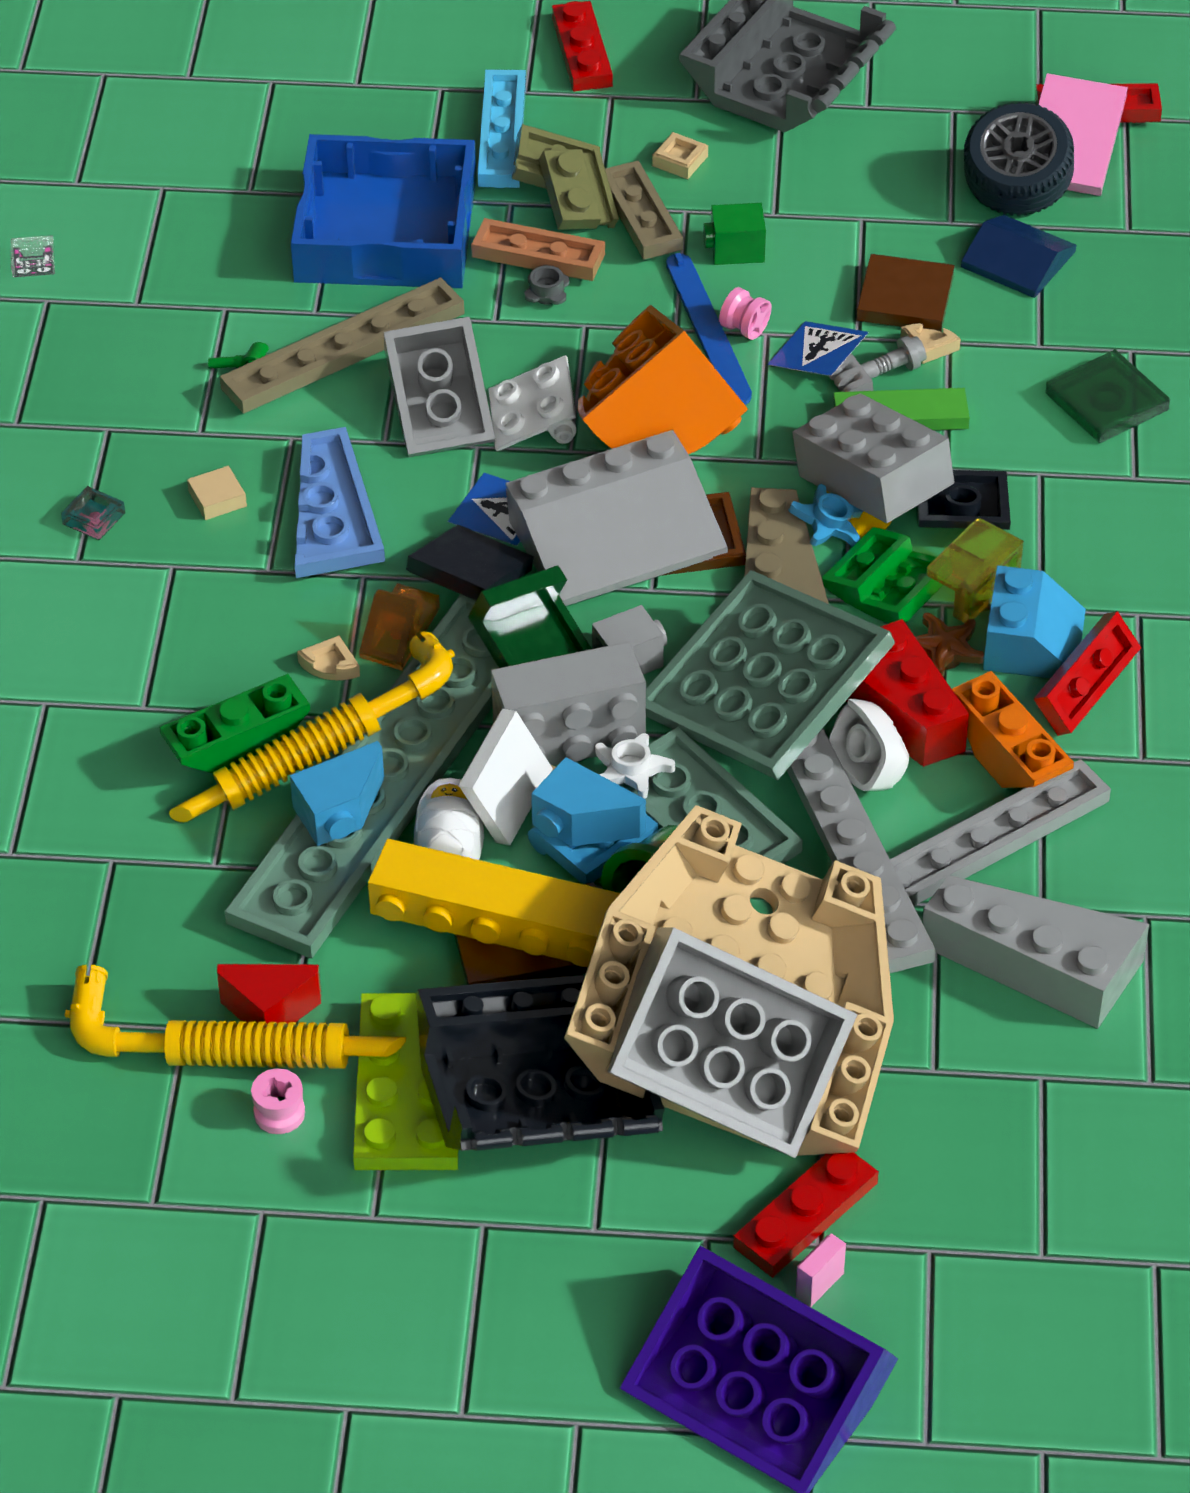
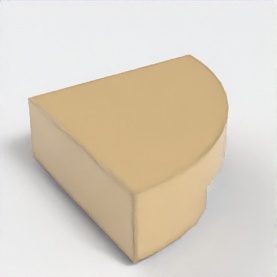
(935, 342)
(329, 660)

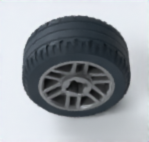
(1019, 158)

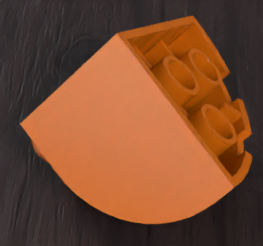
(657, 386)

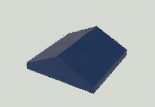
(1016, 254)

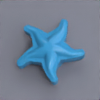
(828, 517)

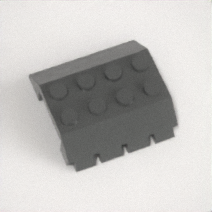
(779, 59)

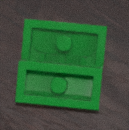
(883, 576)

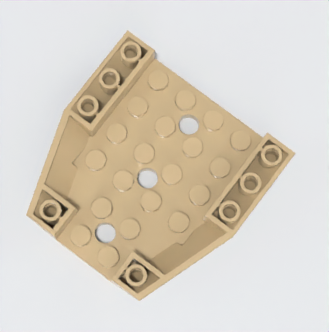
(819, 937)

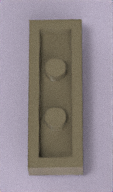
(643, 211)

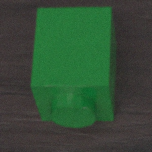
(736, 233)

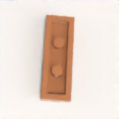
(538, 247)

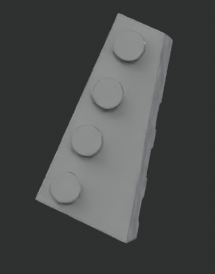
(1037, 945)

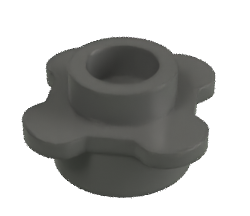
(547, 285)

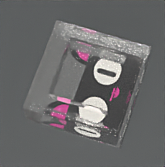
(32, 256)

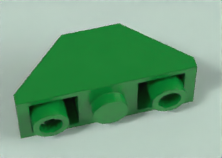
(237, 725)

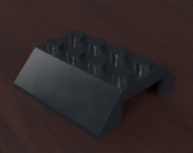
(508, 1074)

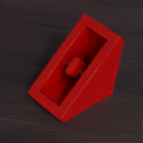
(269, 991)

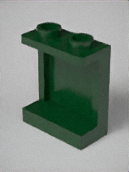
(527, 620)

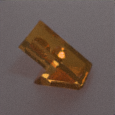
(394, 622)

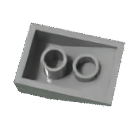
(438, 386)

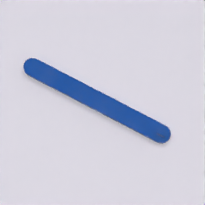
(707, 324)

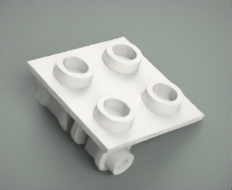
(534, 404)

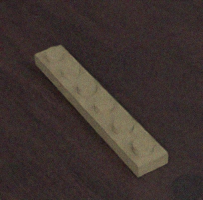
(337, 346)

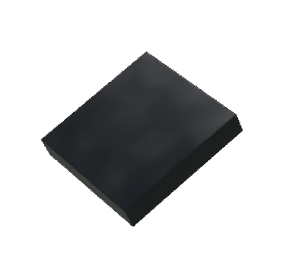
(468, 562)

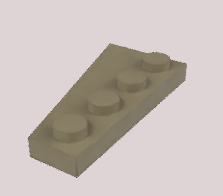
(781, 543)

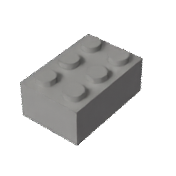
(873, 457)
(575, 700)

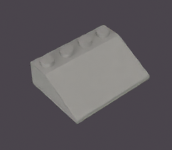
(616, 517)
(729, 1040)

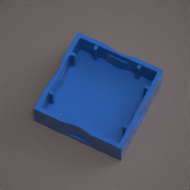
(384, 211)

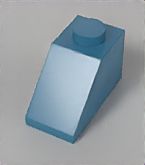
(338, 793)
(586, 807)

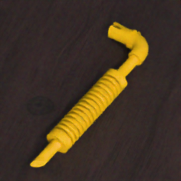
(320, 737)
(221, 1041)

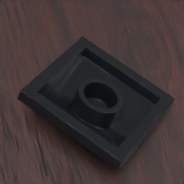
(970, 497)

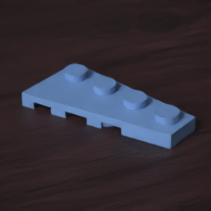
(334, 511)

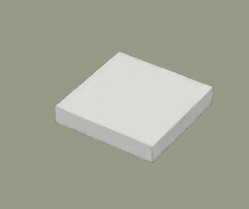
(505, 776)

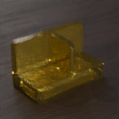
(972, 563)

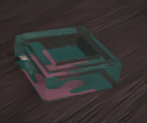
(93, 513)

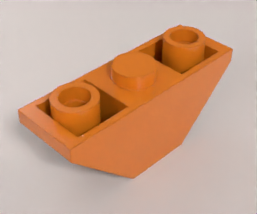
(1008, 736)

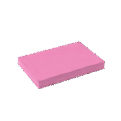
(1093, 118)

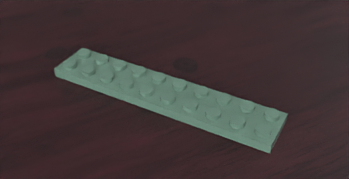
(307, 887)

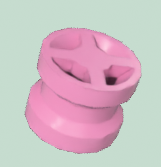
(745, 313)
(269, 1112)

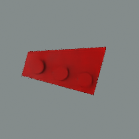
(916, 699)

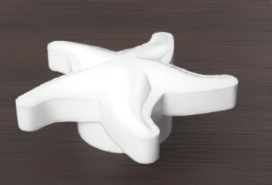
(632, 763)

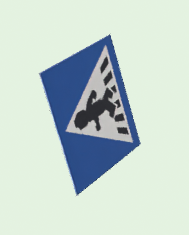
(818, 348)
(487, 510)

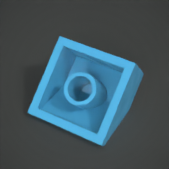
(1031, 624)

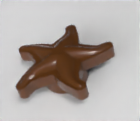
(949, 645)

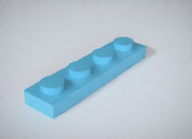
(499, 127)

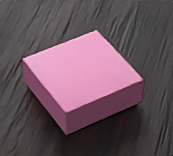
(820, 1269)

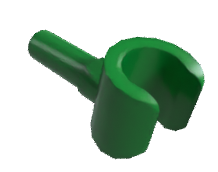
(255, 352)

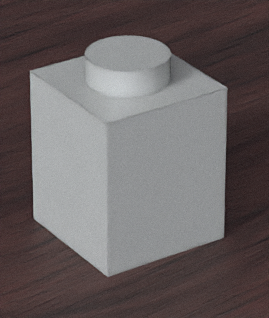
(636, 626)

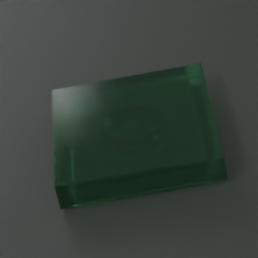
(1107, 396)

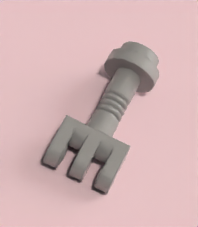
(857, 377)

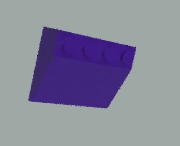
(757, 1371)

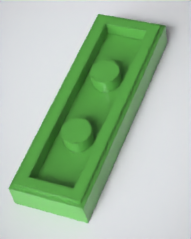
(930, 407)

